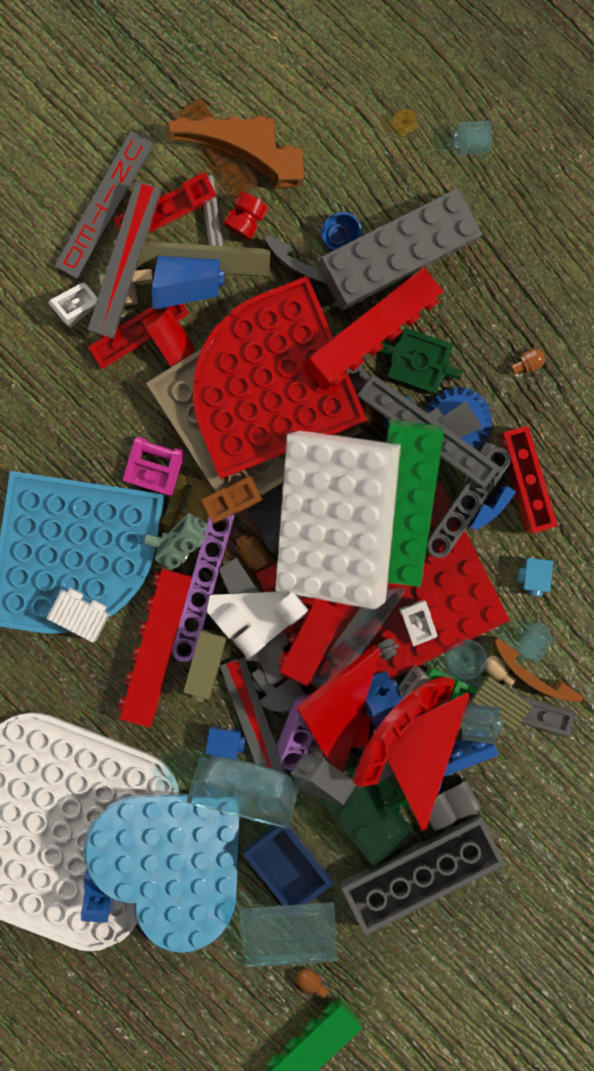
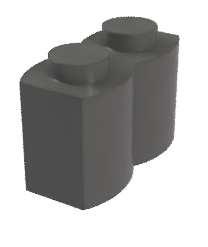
(452, 804)

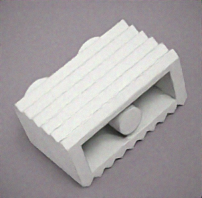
(79, 615)

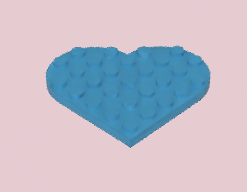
(169, 863)

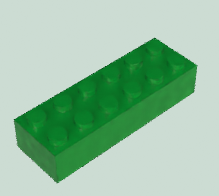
(414, 497)

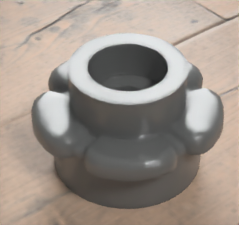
(388, 649)

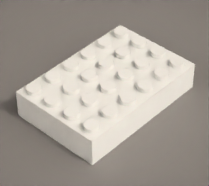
(337, 518)

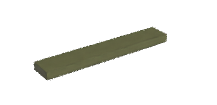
(232, 259)

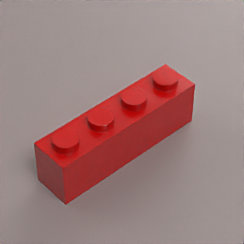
(527, 480)

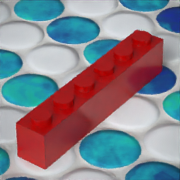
(373, 328)
(155, 649)

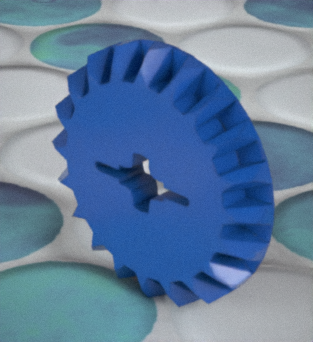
(453, 397)

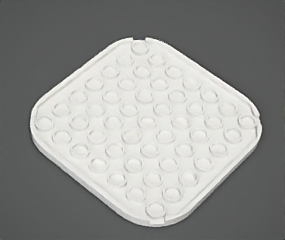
(50, 793)

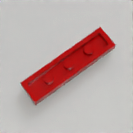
(128, 337)

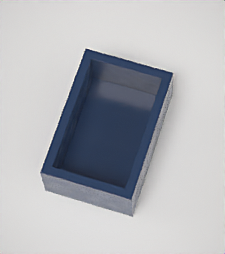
(288, 866)

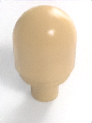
(499, 670)

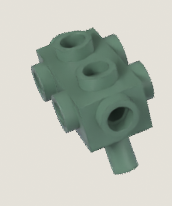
(176, 545)

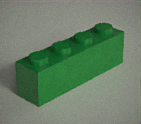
(319, 1040)

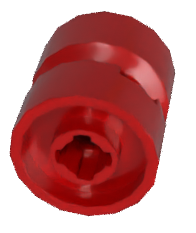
(245, 215)

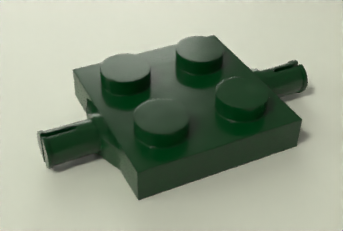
(420, 361)

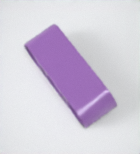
(295, 737)

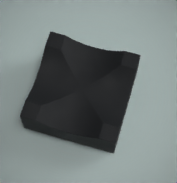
(267, 517)

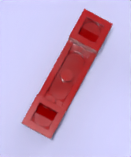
(179, 202)

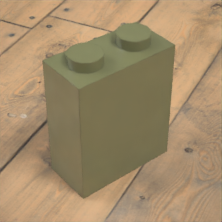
(205, 664)

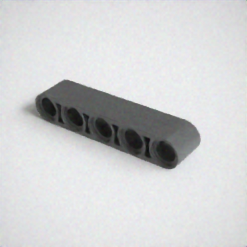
(461, 515)

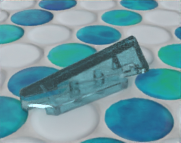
(356, 637)

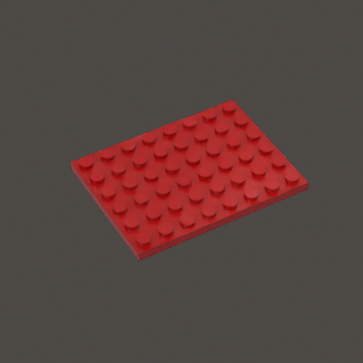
(455, 591)

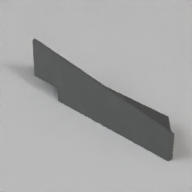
(239, 583)

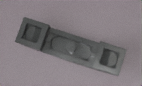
(281, 253)

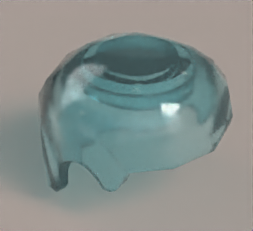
(465, 660)

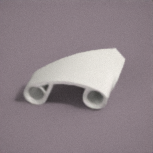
(254, 617)

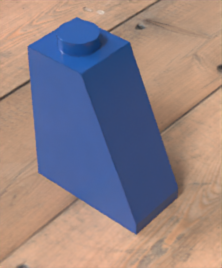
(185, 280)

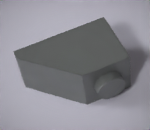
(322, 779)

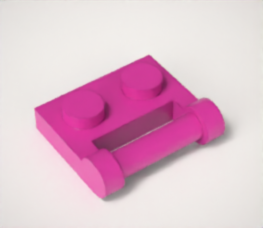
(151, 474)

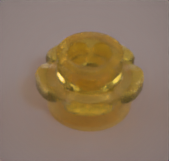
(404, 114)

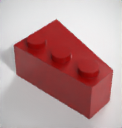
(310, 642)

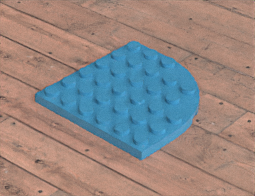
(75, 538)

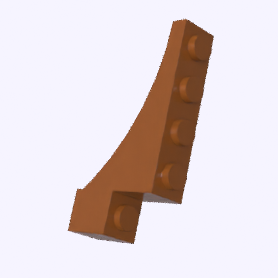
(247, 139)

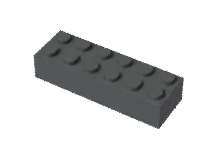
(399, 249)
(421, 874)

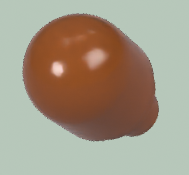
(529, 361)
(310, 982)

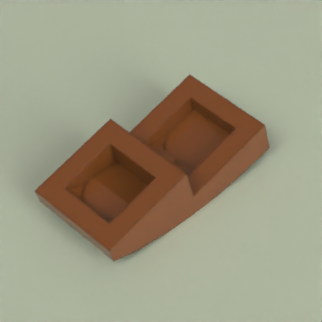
(232, 500)

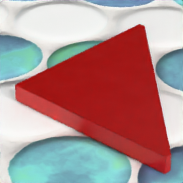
(337, 706)
(423, 755)

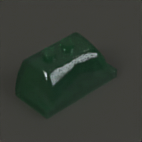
(368, 821)

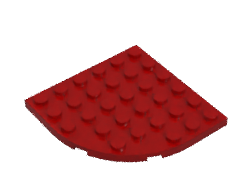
(254, 381)

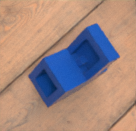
(96, 903)

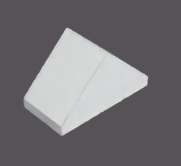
(74, 304)
(418, 622)

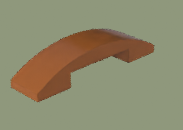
(559, 691)

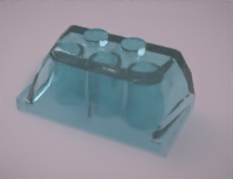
(244, 790)

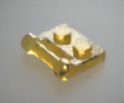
(199, 491)

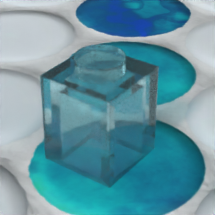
(473, 138)
(534, 641)
(481, 723)

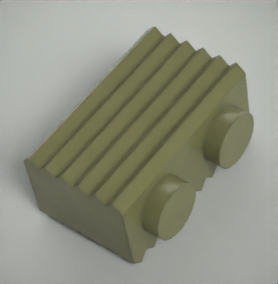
(511, 707)

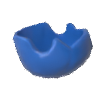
(340, 230)

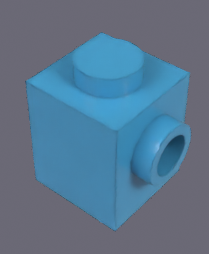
(535, 576)

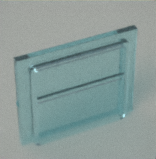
(288, 934)

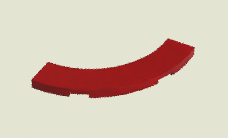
(396, 723)

